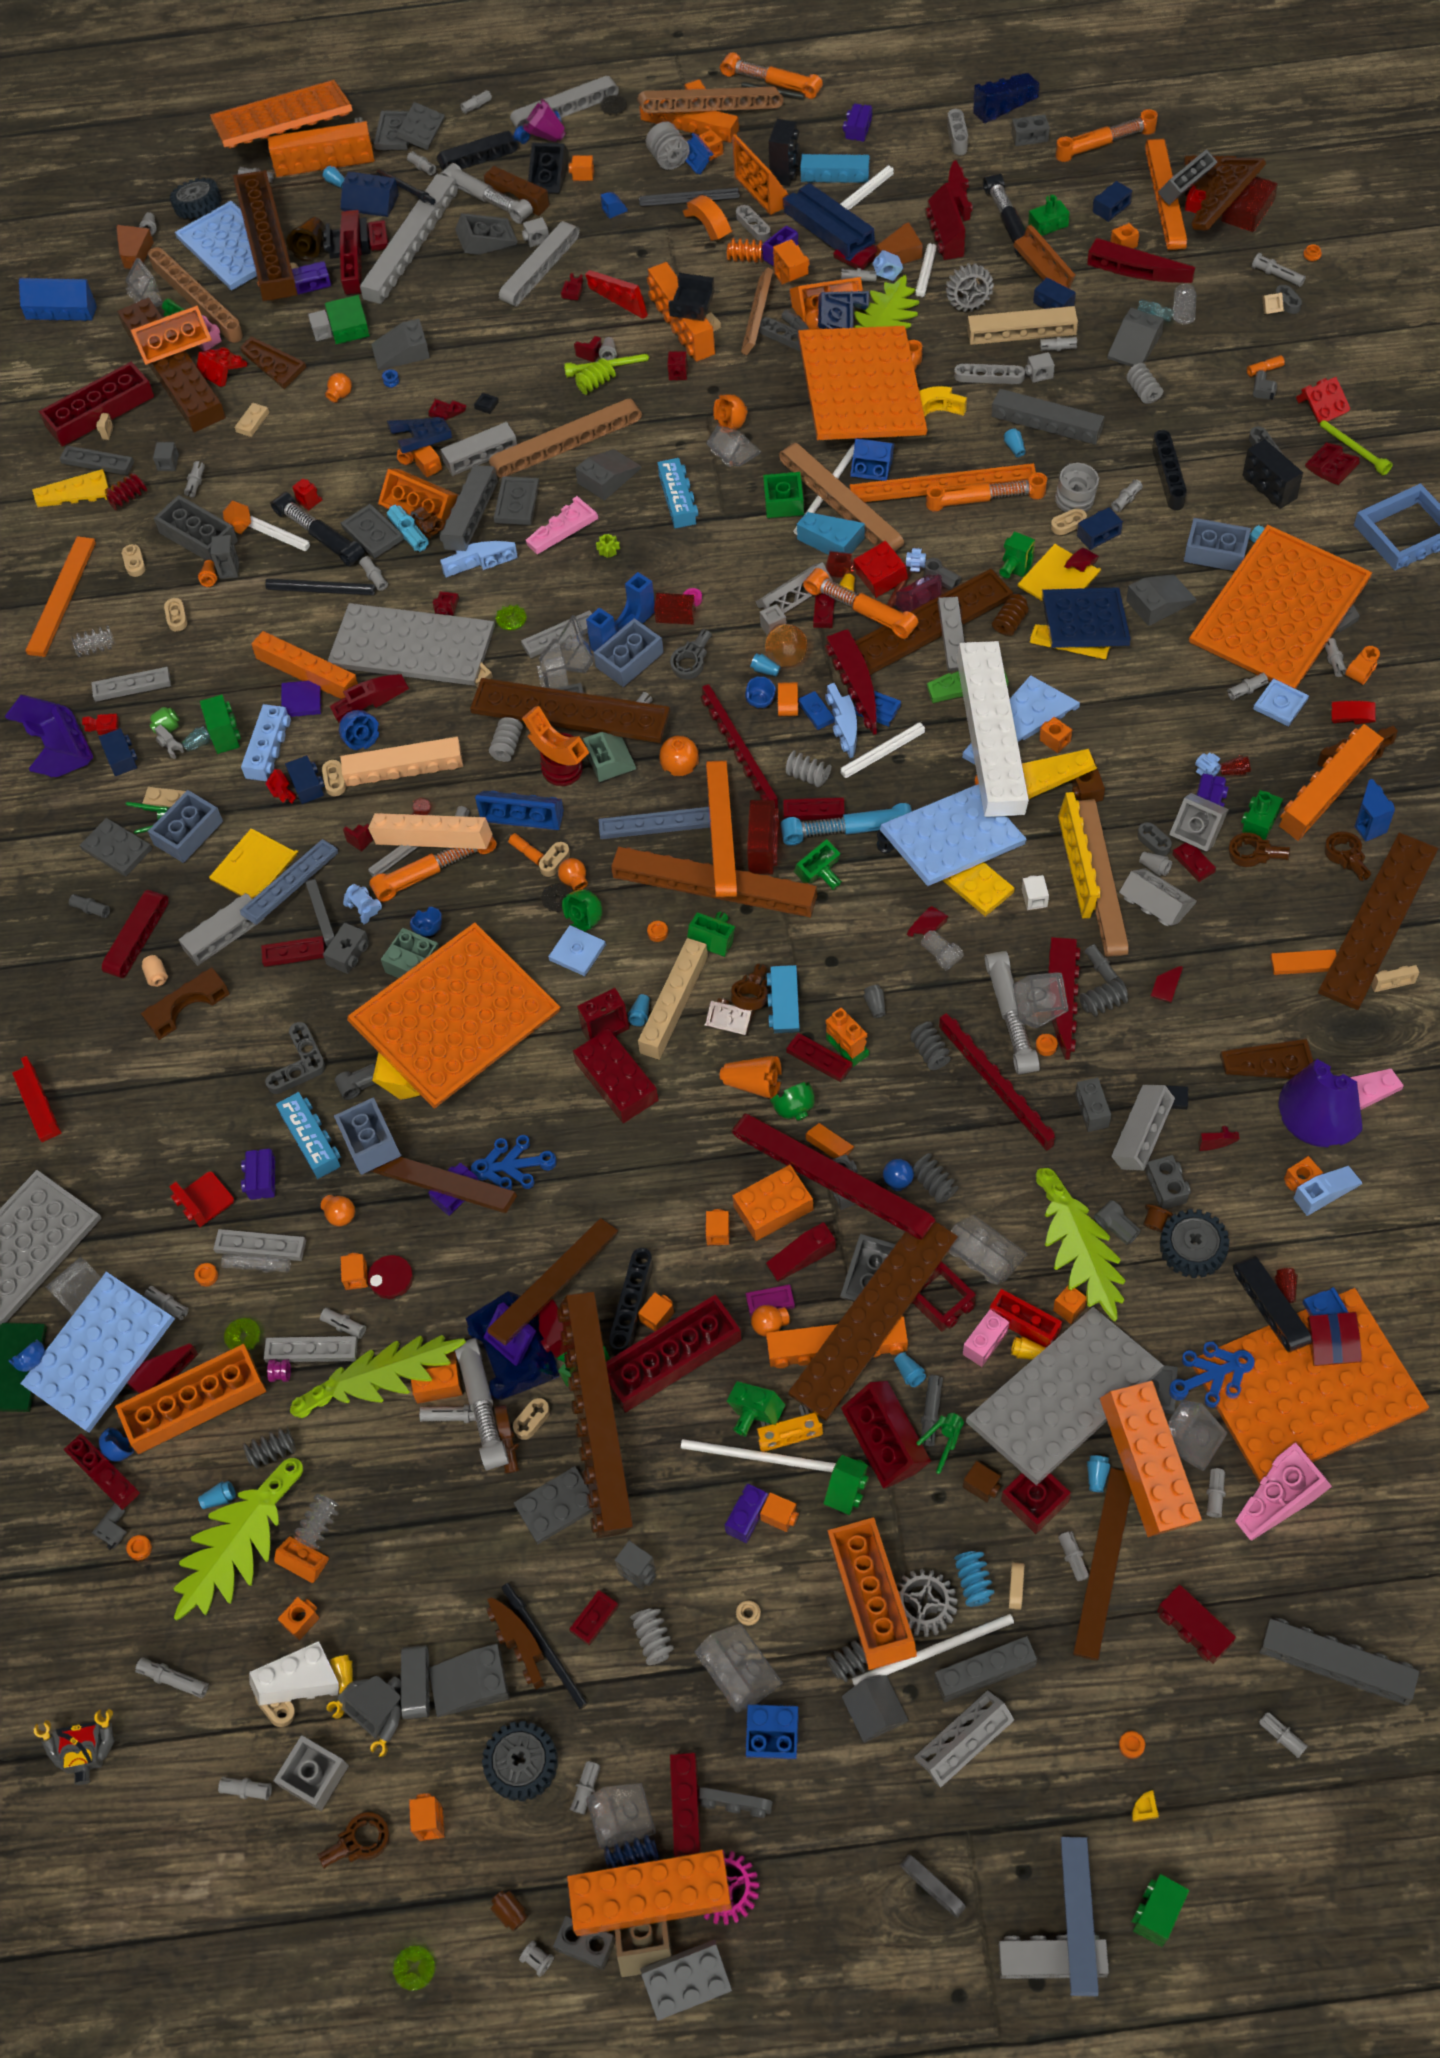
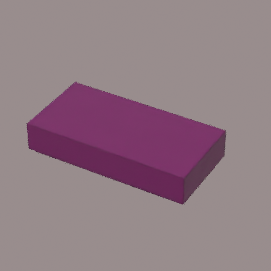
(776, 1296)

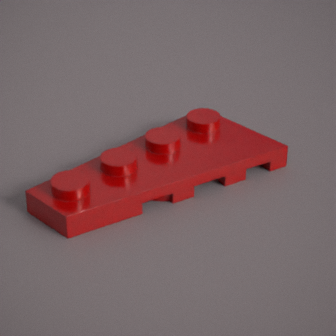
(618, 291)

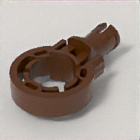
(427, 524)
(1262, 852)
(1351, 858)
(751, 986)
(506, 1436)
(348, 1836)

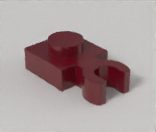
(572, 288)

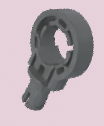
(693, 650)

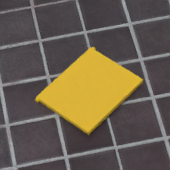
(1051, 574)
(253, 864)

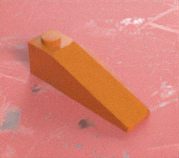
(805, 297)

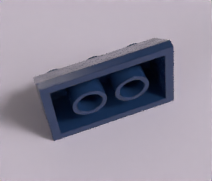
(368, 194)

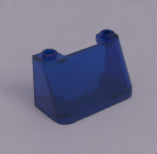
(536, 1367)

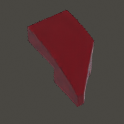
(446, 410)
(1081, 559)
(930, 920)
(1166, 985)
(1213, 1141)

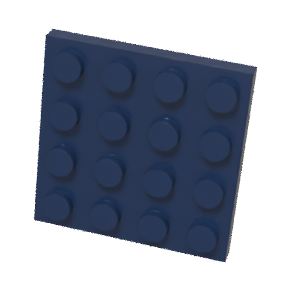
(1085, 617)

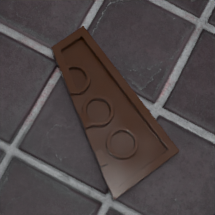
(275, 363)
(1269, 1060)

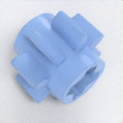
(915, 559)
(1208, 764)

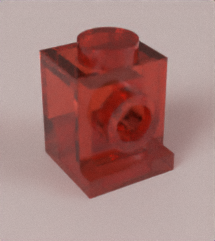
(839, 564)

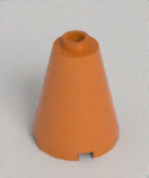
(754, 1075)

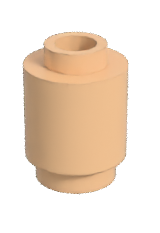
(154, 971)

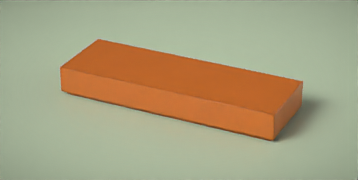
(1302, 961)

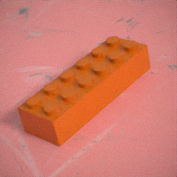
(321, 148)
(694, 334)
(1330, 781)
(190, 1399)
(1150, 1458)
(872, 1594)
(649, 1893)

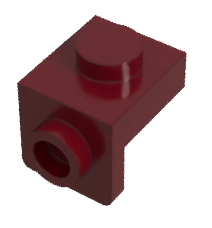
(446, 603)

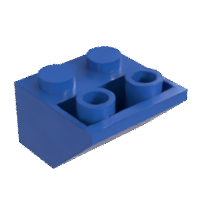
(872, 459)
(1374, 812)
(772, 1731)

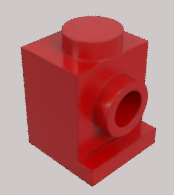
(1194, 200)
(306, 494)

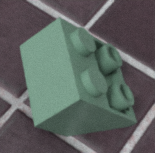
(608, 755)
(407, 952)

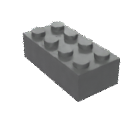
(192, 526)

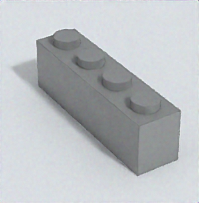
(477, 448)
(217, 931)
(1143, 1127)
(1043, 1957)

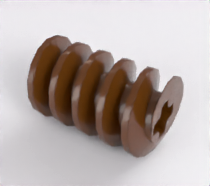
(1011, 615)

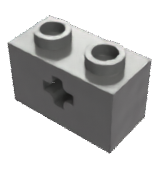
(346, 948)

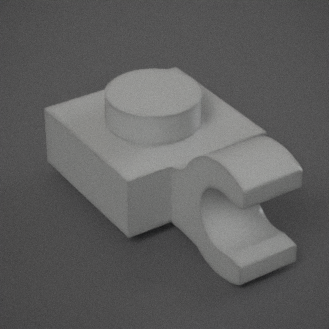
(164, 738)

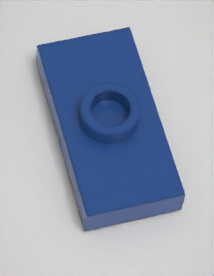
(816, 710)

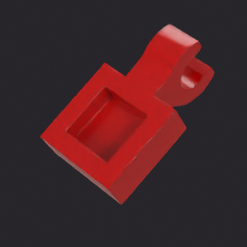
(103, 724)
(277, 784)

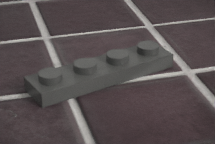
(96, 460)

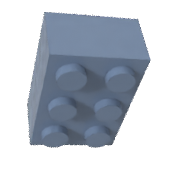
(1216, 544)
(628, 652)
(185, 826)
(367, 1136)

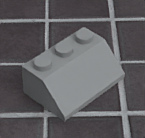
(1156, 896)

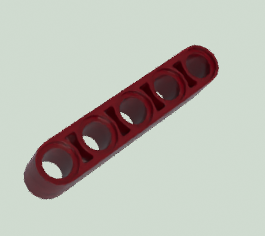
(135, 934)

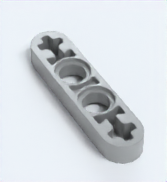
(989, 371)

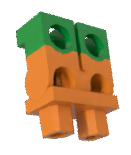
(846, 1036)

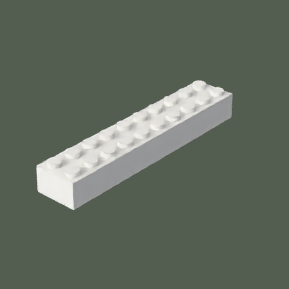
(992, 729)

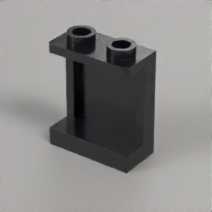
(332, 238)
(692, 297)

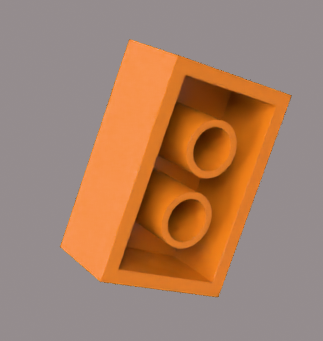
(773, 1202)

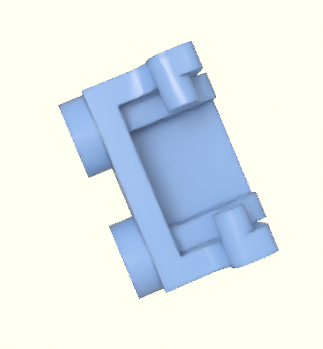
(360, 898)

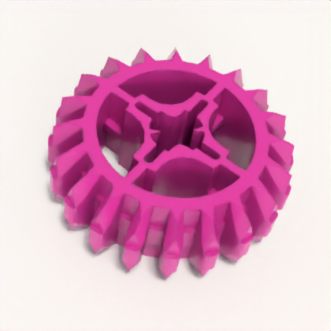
(735, 1884)

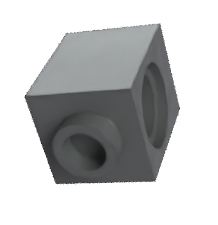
(166, 456)

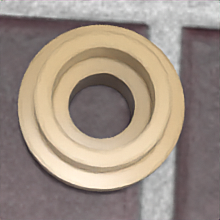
(748, 1605)

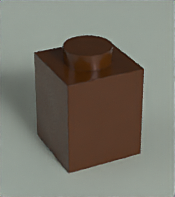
(982, 1482)

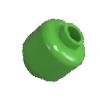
(165, 717)

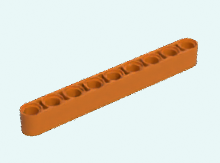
(1170, 214)
(721, 829)

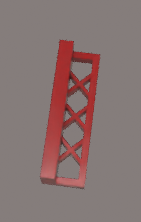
(36, 1101)

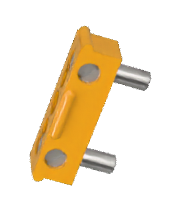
(789, 1431)

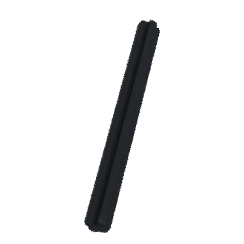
(684, 197)
(320, 586)

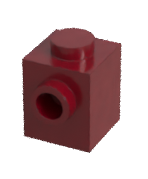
(677, 365)

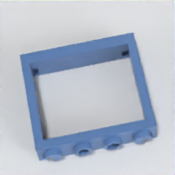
(1366, 518)

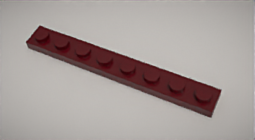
(734, 741)
(1001, 1086)

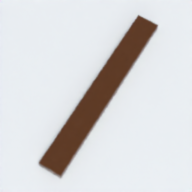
(448, 1183)
(552, 1282)
(1103, 1566)

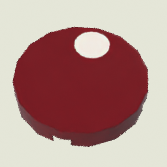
(390, 1276)

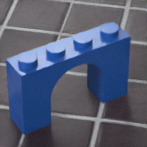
(638, 605)

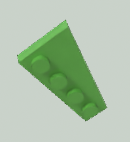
(947, 687)

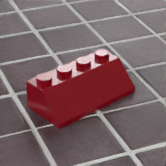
(946, 223)
(885, 1433)

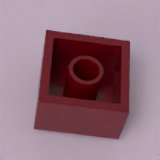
(1035, 1503)

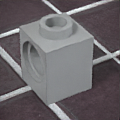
(535, 231)
(320, 325)
(1040, 367)
(771, 618)

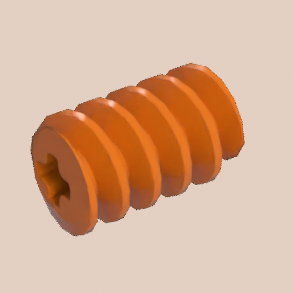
(745, 250)

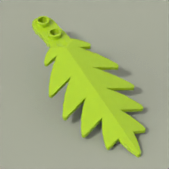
(889, 306)
(1081, 1244)
(365, 1376)
(232, 1542)

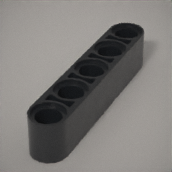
(479, 151)
(1169, 470)
(631, 1292)
(1272, 1304)

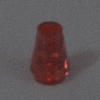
(1236, 766)
(1287, 1283)

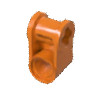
(1363, 665)

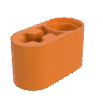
(788, 699)

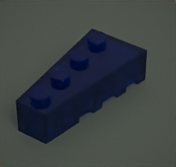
(1003, 96)

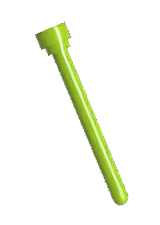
(572, 369)
(1382, 466)

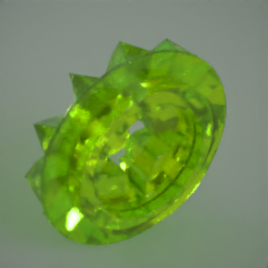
(513, 622)
(234, 1330)
(426, 1968)

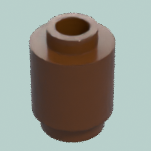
(508, 1910)

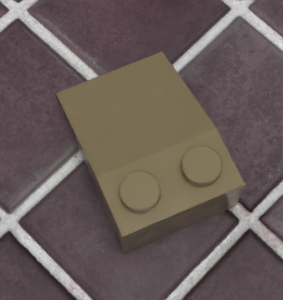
(642, 1946)

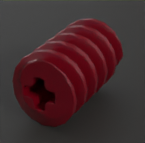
(124, 490)

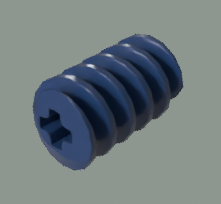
(632, 1855)

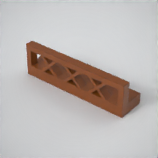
(1043, 261)

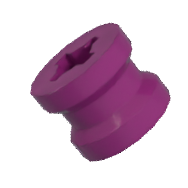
(279, 1370)

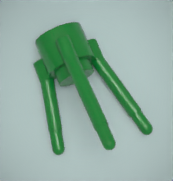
(170, 307)
(160, 812)
(951, 1428)

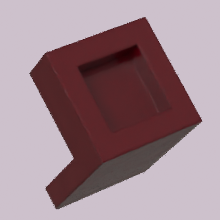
(588, 351)
(359, 837)

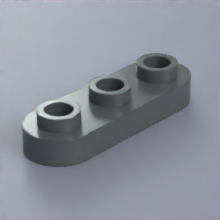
(734, 1802)

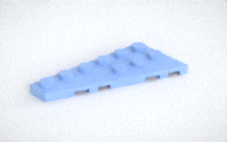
(1032, 707)

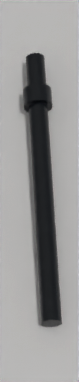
(422, 195)
(519, 1607)

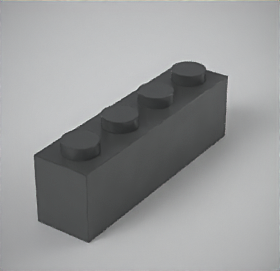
(1187, 177)
(985, 1669)

